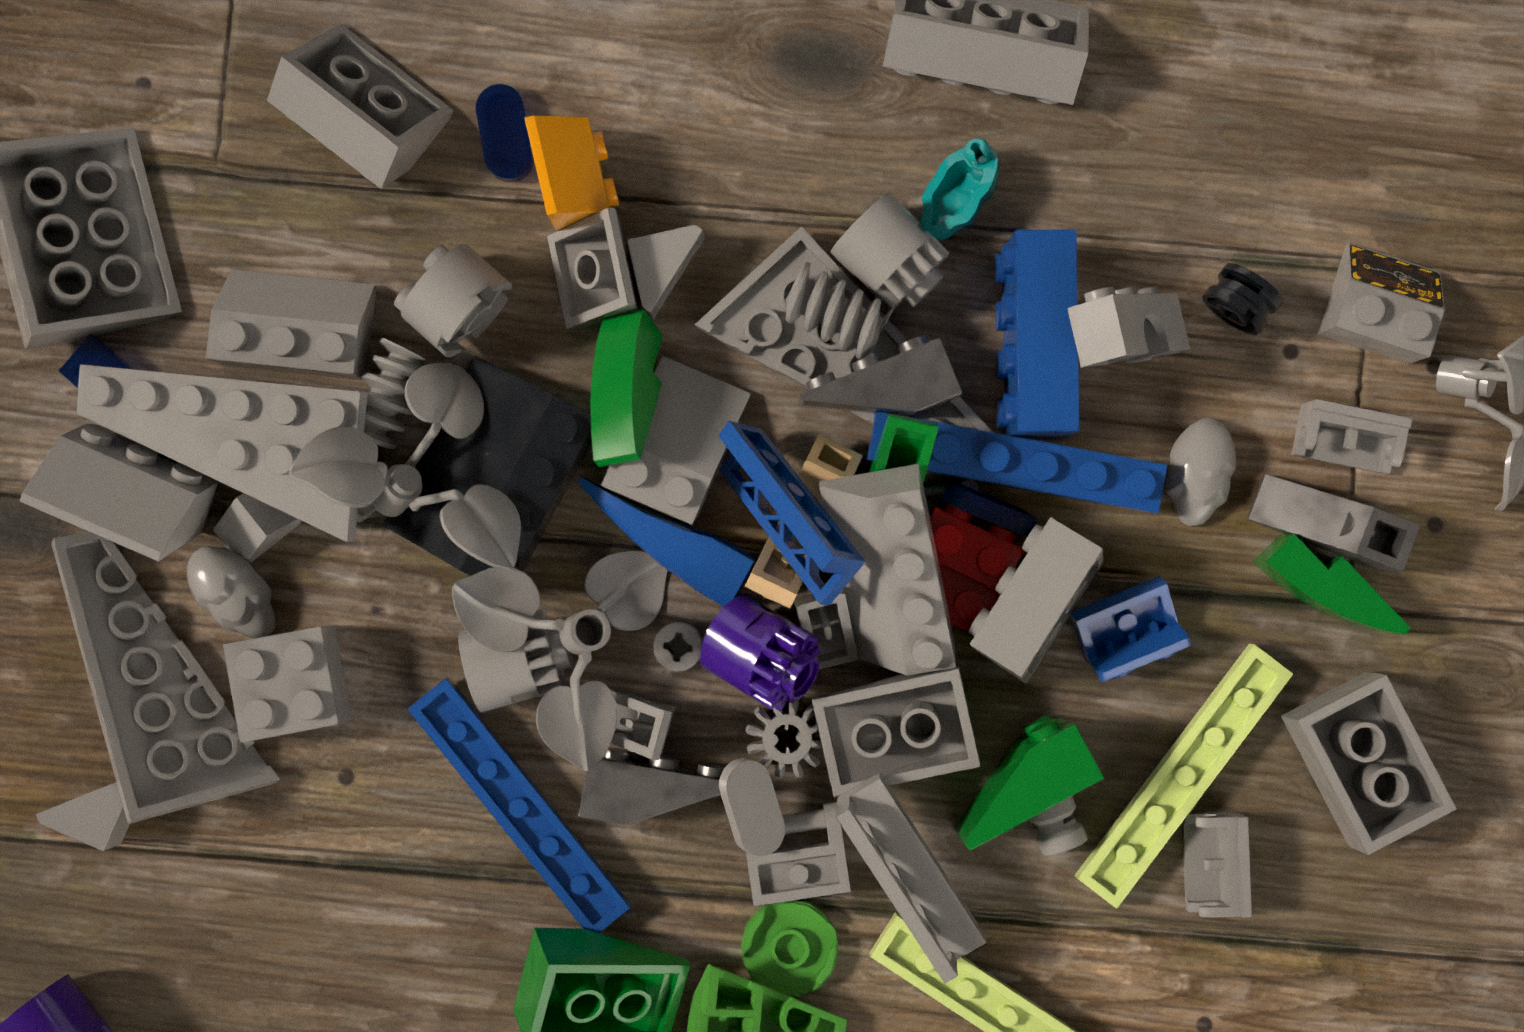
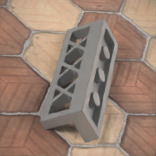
(909, 874)

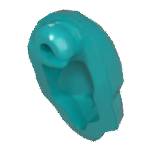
(960, 189)

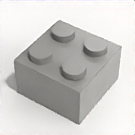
(287, 683)

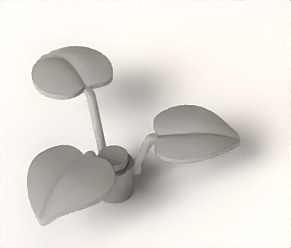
(1478, 378)
(346, 470)
(499, 607)

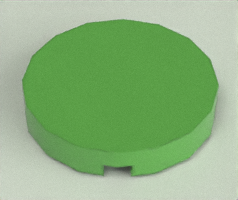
(790, 947)

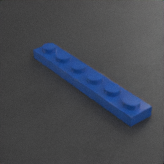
(1041, 467)
(519, 807)

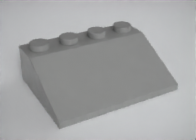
(81, 237)

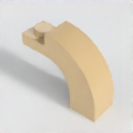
(772, 573)

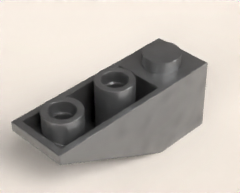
(898, 385)
(1334, 524)
(635, 790)

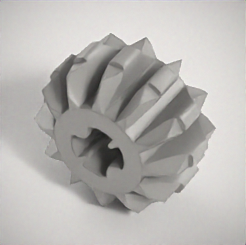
(770, 738)

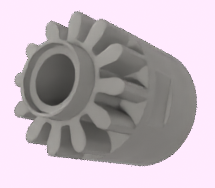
(891, 254)
(516, 675)

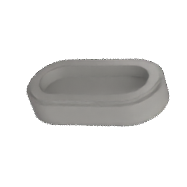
(752, 807)

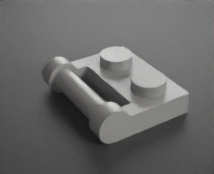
(805, 869)

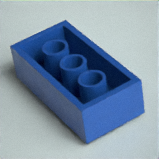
(1038, 337)

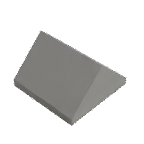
(592, 270)

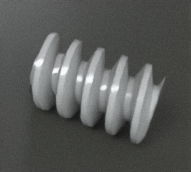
(835, 312)
(388, 392)

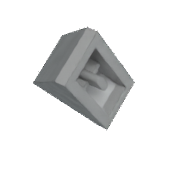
(660, 262)
(253, 527)
(831, 626)
(641, 725)
(91, 818)

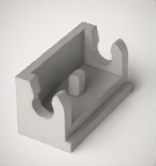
(1350, 436)
(1217, 864)

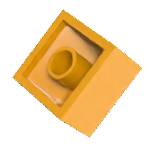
(570, 168)

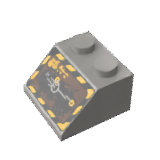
(1384, 305)

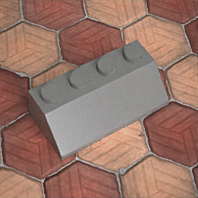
(993, 44)
(899, 591)

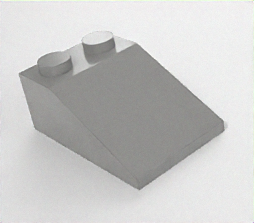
(681, 444)
(898, 728)

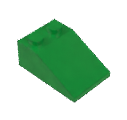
(1030, 778)
(597, 984)

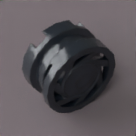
(1242, 299)

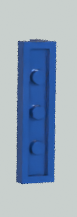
(796, 511)

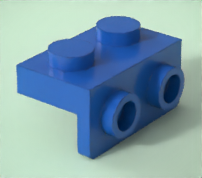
(1129, 629)

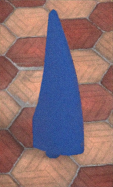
(693, 555)

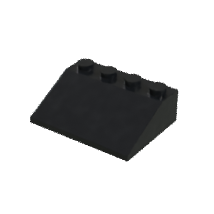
(522, 447)

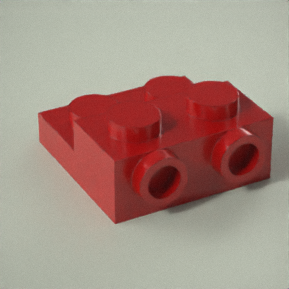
(970, 562)

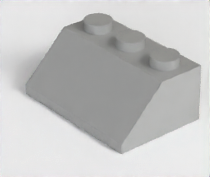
(358, 104)
(292, 324)
(121, 492)
(1036, 598)

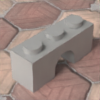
(1127, 326)

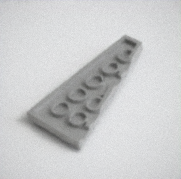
(755, 324)
(229, 430)
(155, 703)

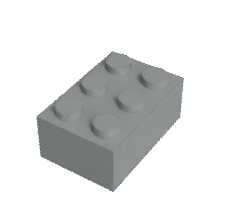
(1368, 762)

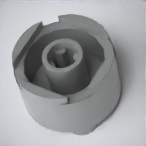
(453, 298)

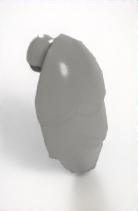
(1200, 470)
(231, 591)

